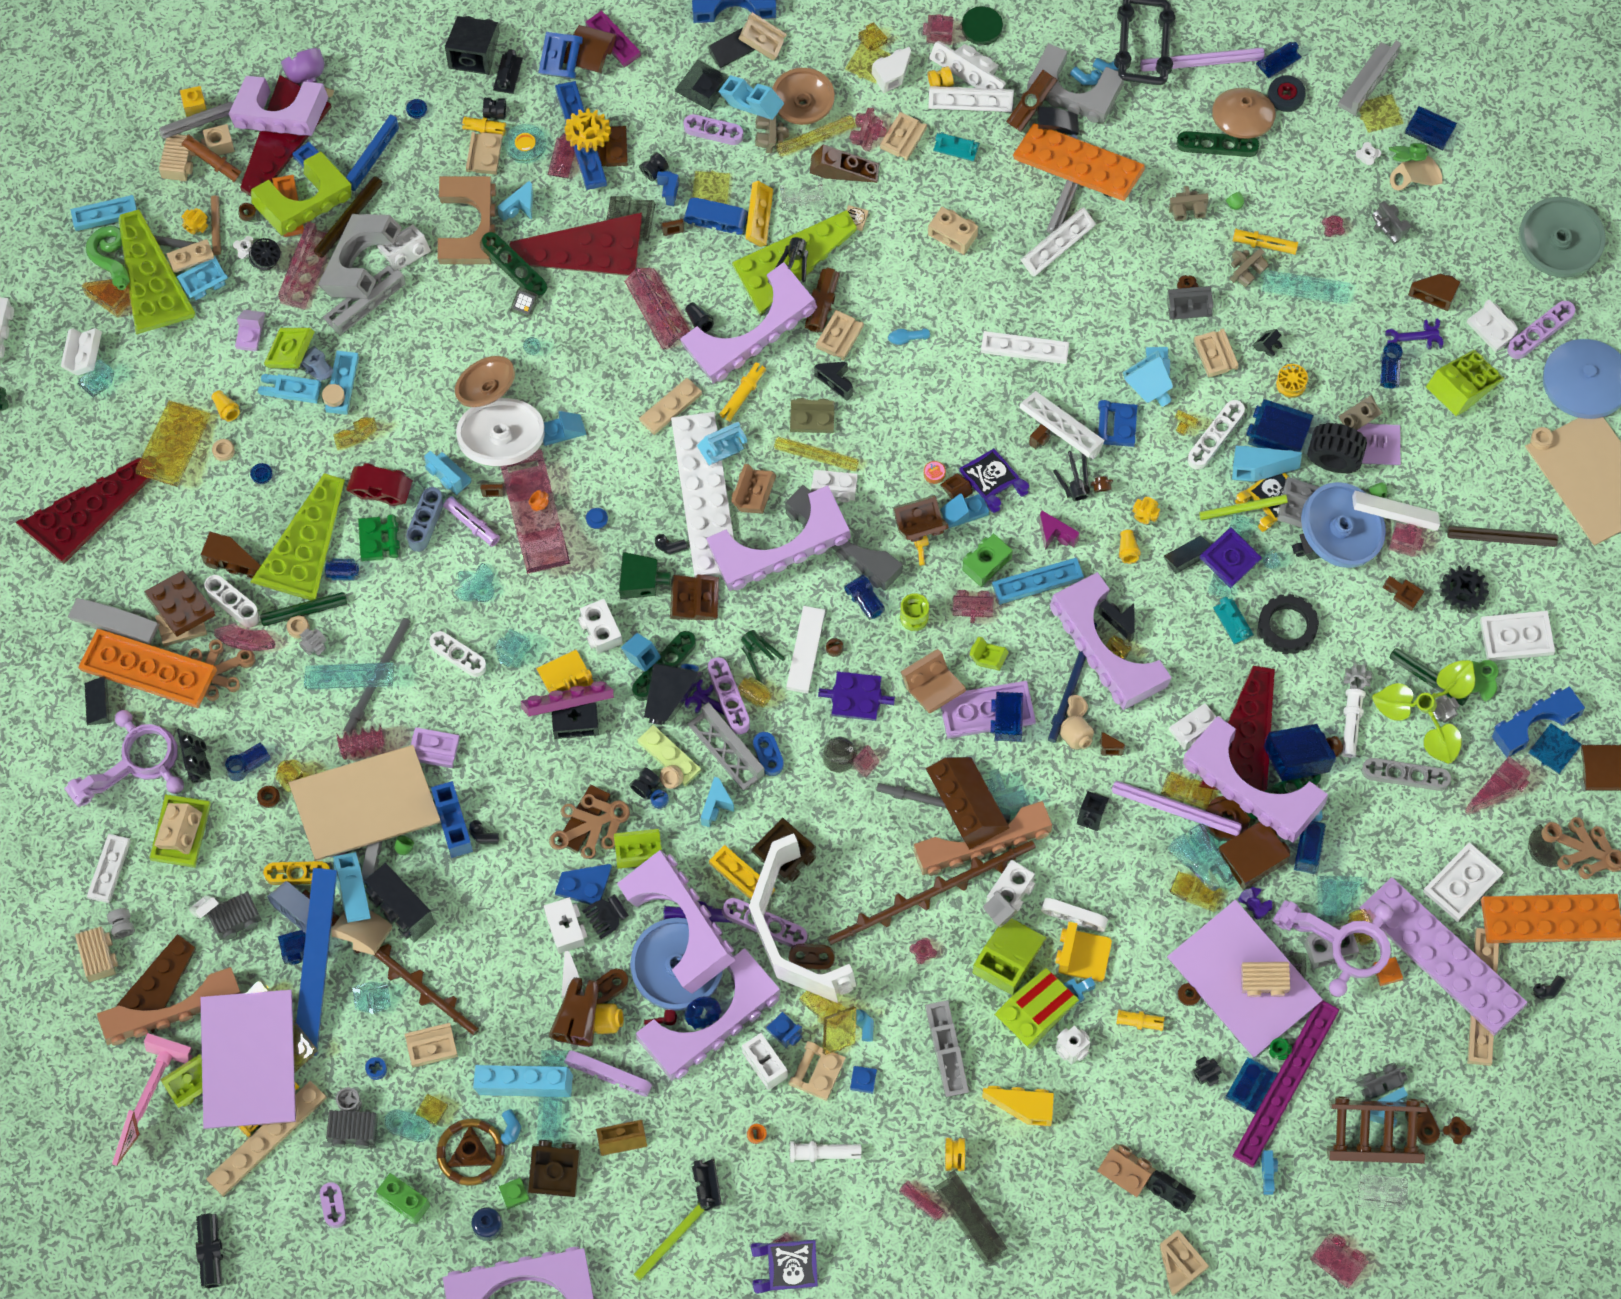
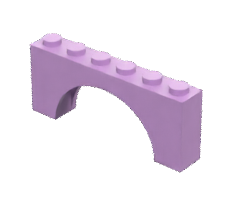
(723, 355)
(742, 564)
(1124, 679)
(1285, 813)
(706, 950)
(678, 1050)
(563, 1271)

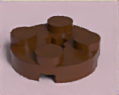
(1225, 806)

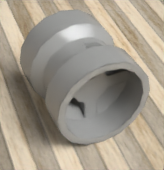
(120, 923)
(348, 1096)

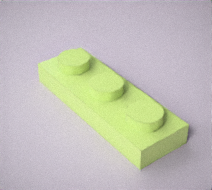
(668, 753)

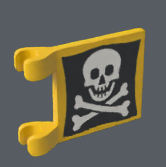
(1264, 489)

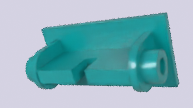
(956, 146)
(1233, 620)

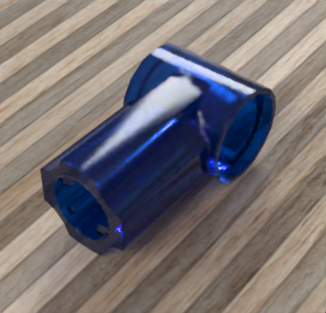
(1390, 366)
(863, 595)
(248, 760)

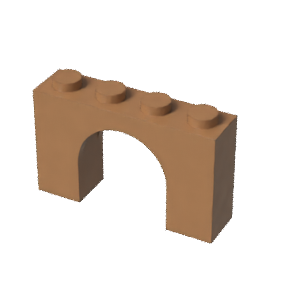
(478, 193)

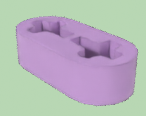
(327, 1206)

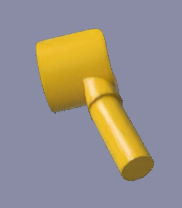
(919, 546)

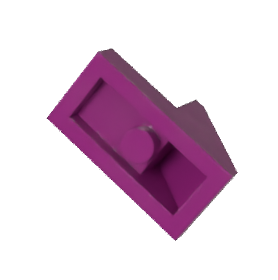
(1052, 527)

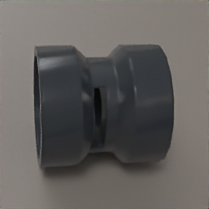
(494, 108)
(656, 164)
(646, 781)

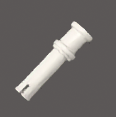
(1353, 713)
(818, 1151)

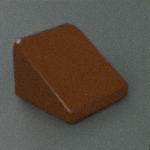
(672, 227)
(957, 485)
(492, 489)
(1110, 746)

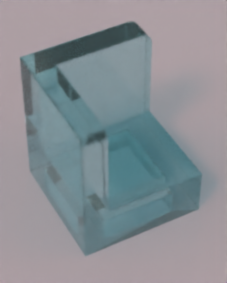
(371, 997)

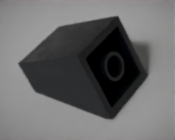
(472, 44)
(669, 691)

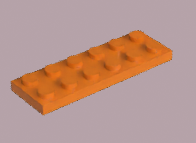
(1079, 162)
(147, 668)
(1551, 918)

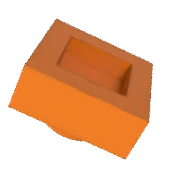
(1390, 973)

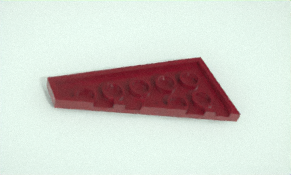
(275, 149)
(594, 247)
(81, 514)
(1252, 723)

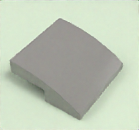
(1297, 494)

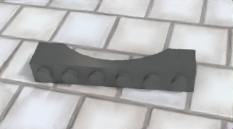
(877, 565)

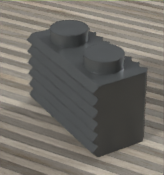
(234, 916)
(352, 1128)

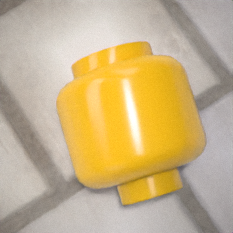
(608, 1018)

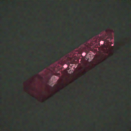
(296, 268)
(655, 307)

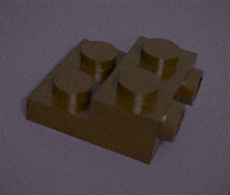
(789, 870)
(554, 1168)

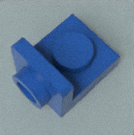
(670, 186)
(785, 1030)

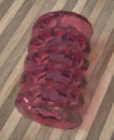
(361, 742)

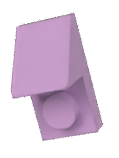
(249, 330)

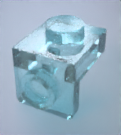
(98, 379)

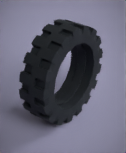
(1284, 645)

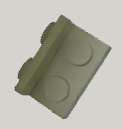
(812, 416)

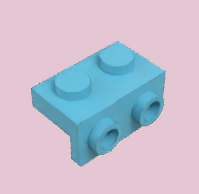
(201, 278)
(447, 471)

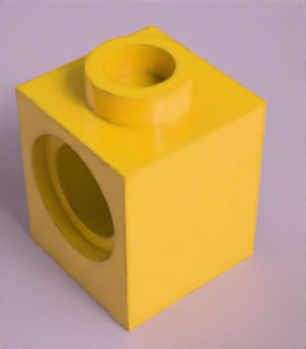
(193, 100)

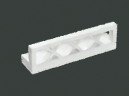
(1062, 424)

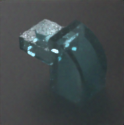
(1009, 799)

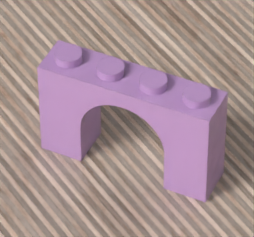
(297, 118)

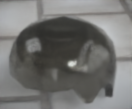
(839, 754)

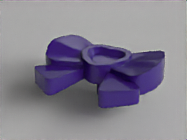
(1258, 909)

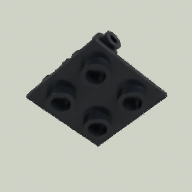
(194, 756)

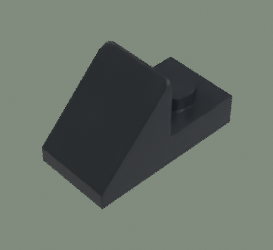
(832, 374)
(1123, 623)

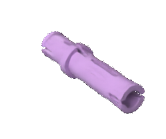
(489, 536)

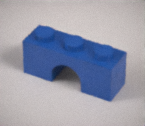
(452, 819)

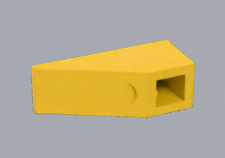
(1027, 1106)

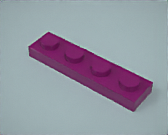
(565, 699)

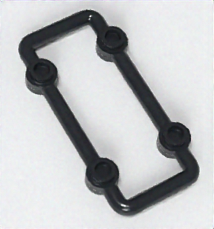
(1123, 58)

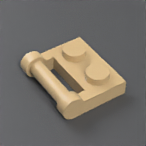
(823, 1075)

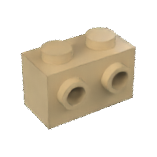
(953, 230)

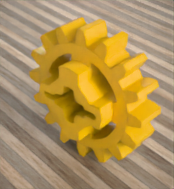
(588, 129)

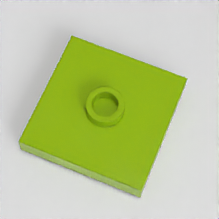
(289, 347)

